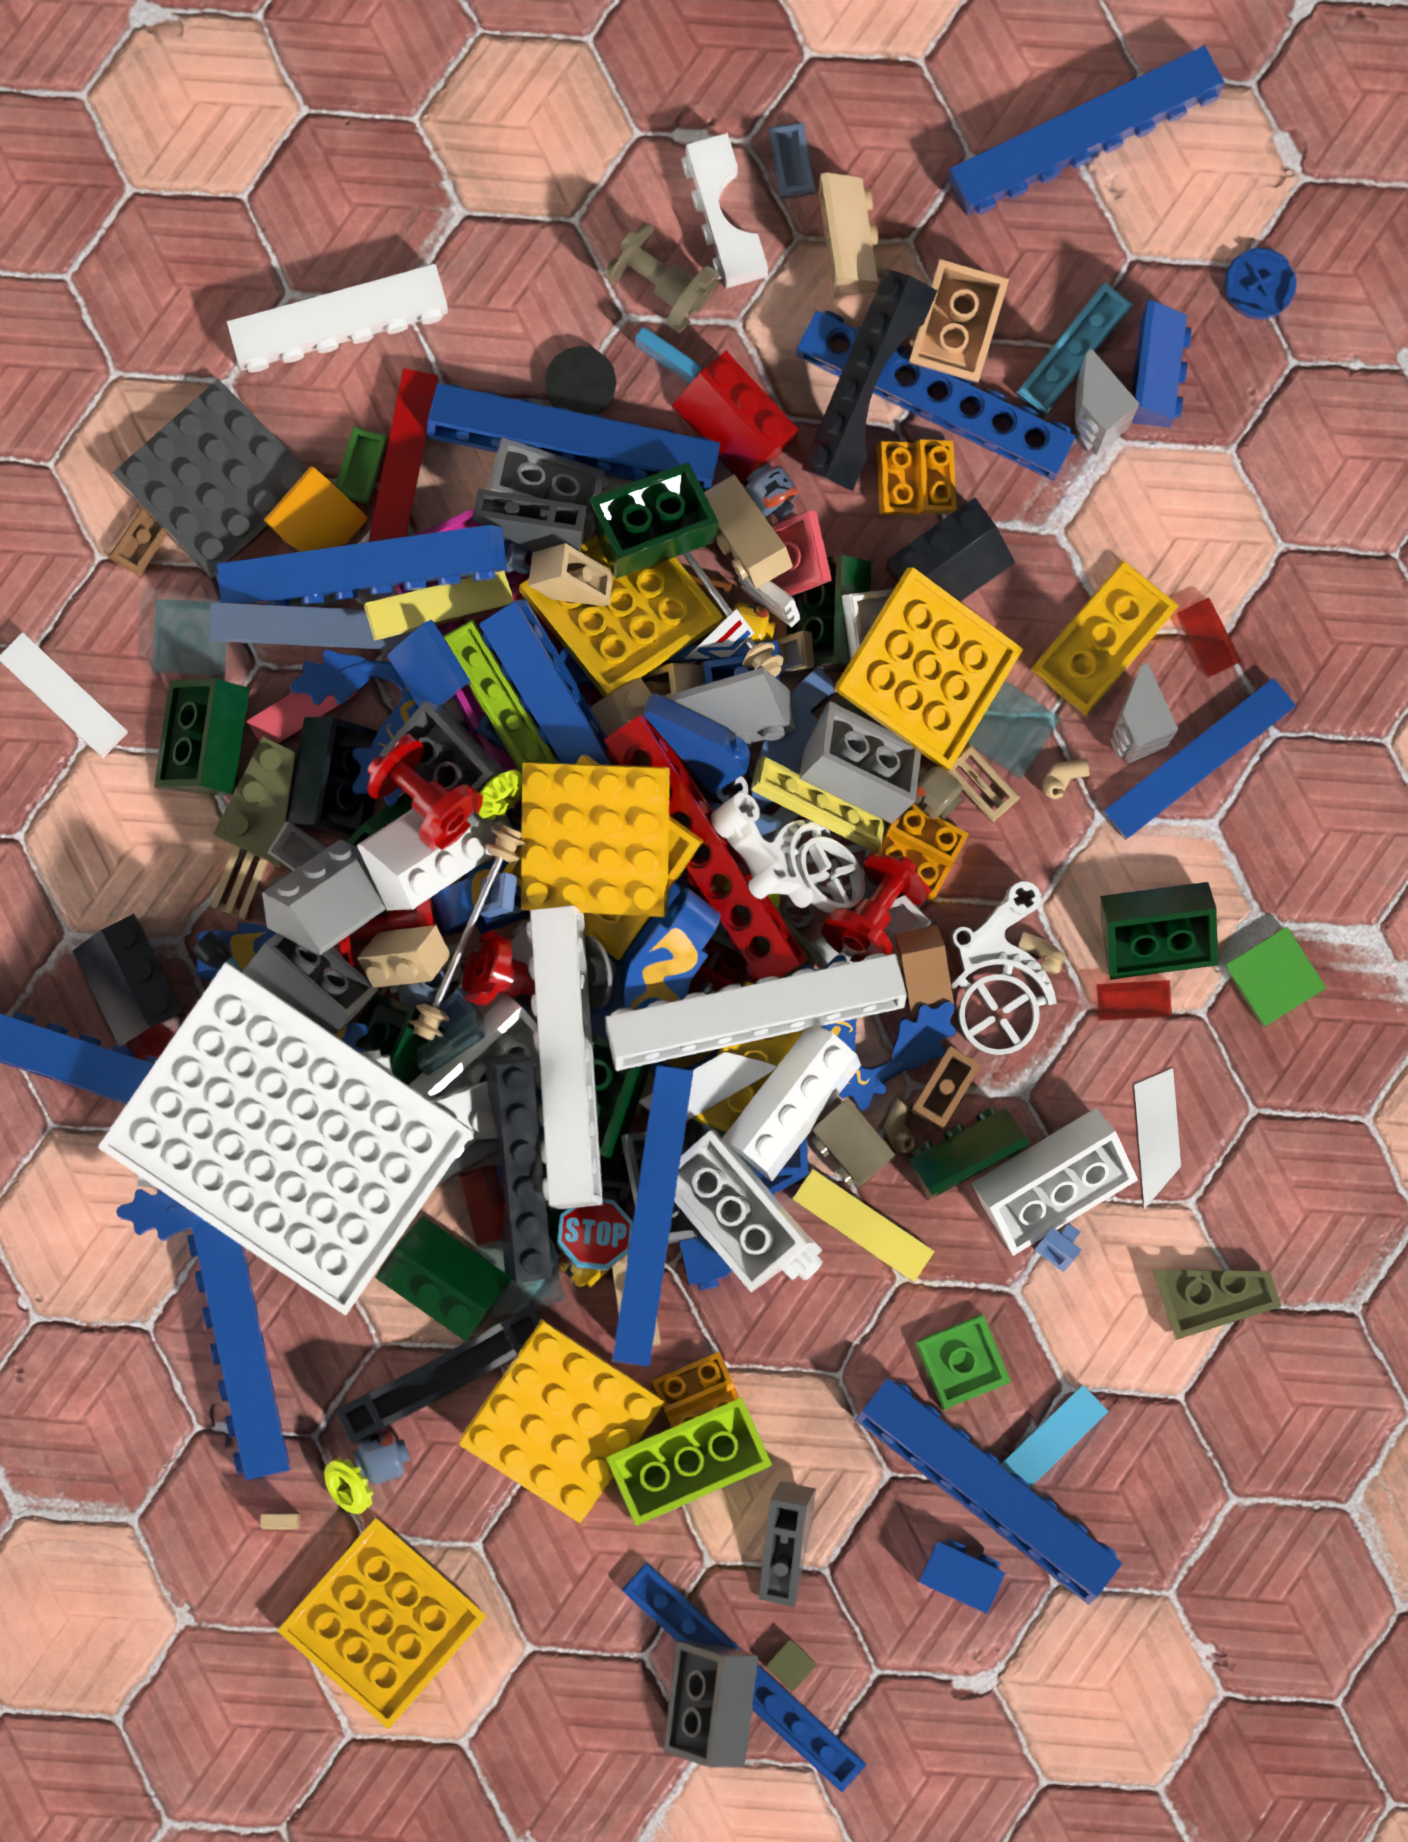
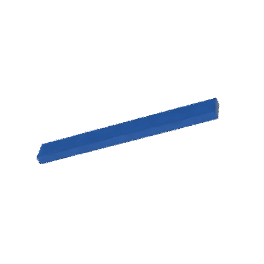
(652, 1216)
(770, 1699)

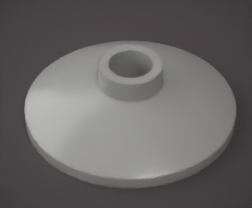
(600, 973)

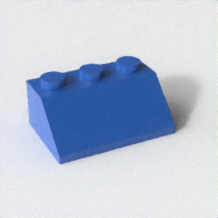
(1159, 365)

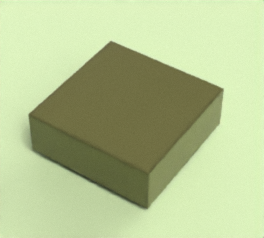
(791, 1665)

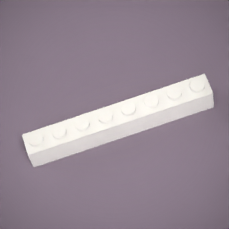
(755, 1011)
(565, 1058)

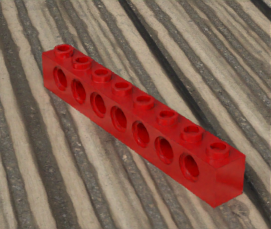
(686, 797)

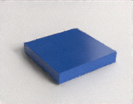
(428, 666)

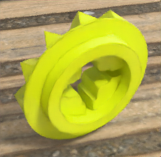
(501, 794)
(353, 1497)

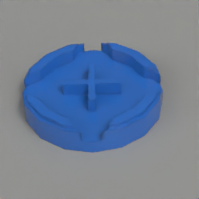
(1260, 283)

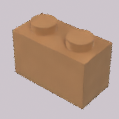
(923, 967)
(945, 1088)

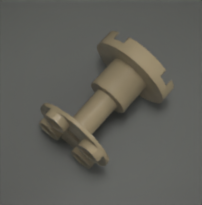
(672, 284)

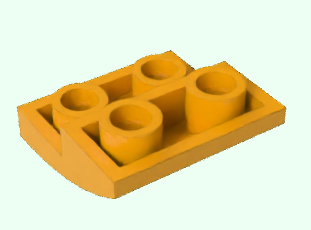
(916, 477)
(315, 514)
(926, 842)
(695, 1389)

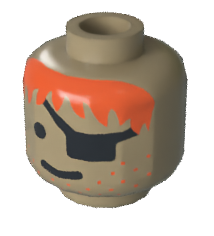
(937, 792)

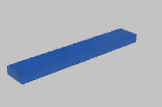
(1199, 759)

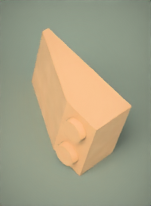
(959, 321)

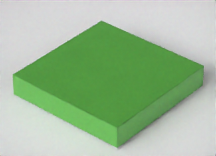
(1275, 976)
(962, 1362)

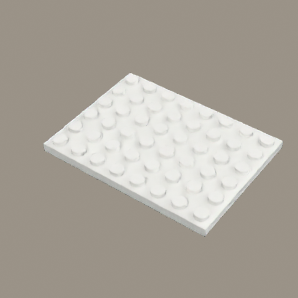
(285, 1138)

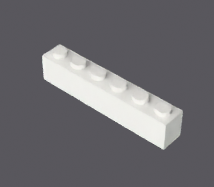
(338, 318)

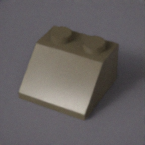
(851, 1144)

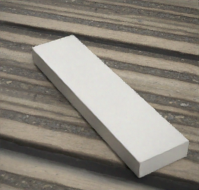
(62, 695)

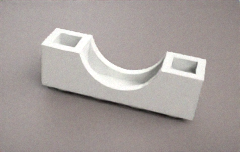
(737, 252)

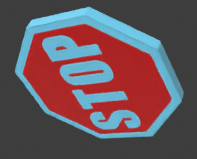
(595, 1235)

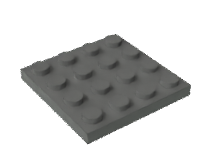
(211, 477)

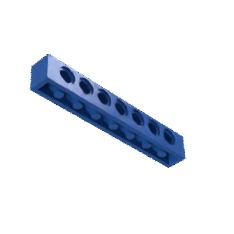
(946, 413)

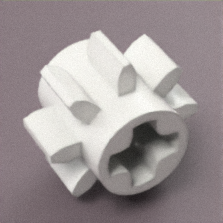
(805, 1264)

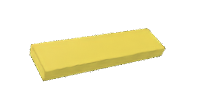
(440, 603)
(821, 807)
(863, 1225)

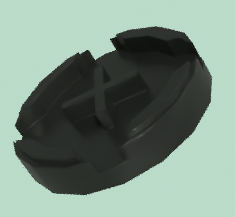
(581, 380)

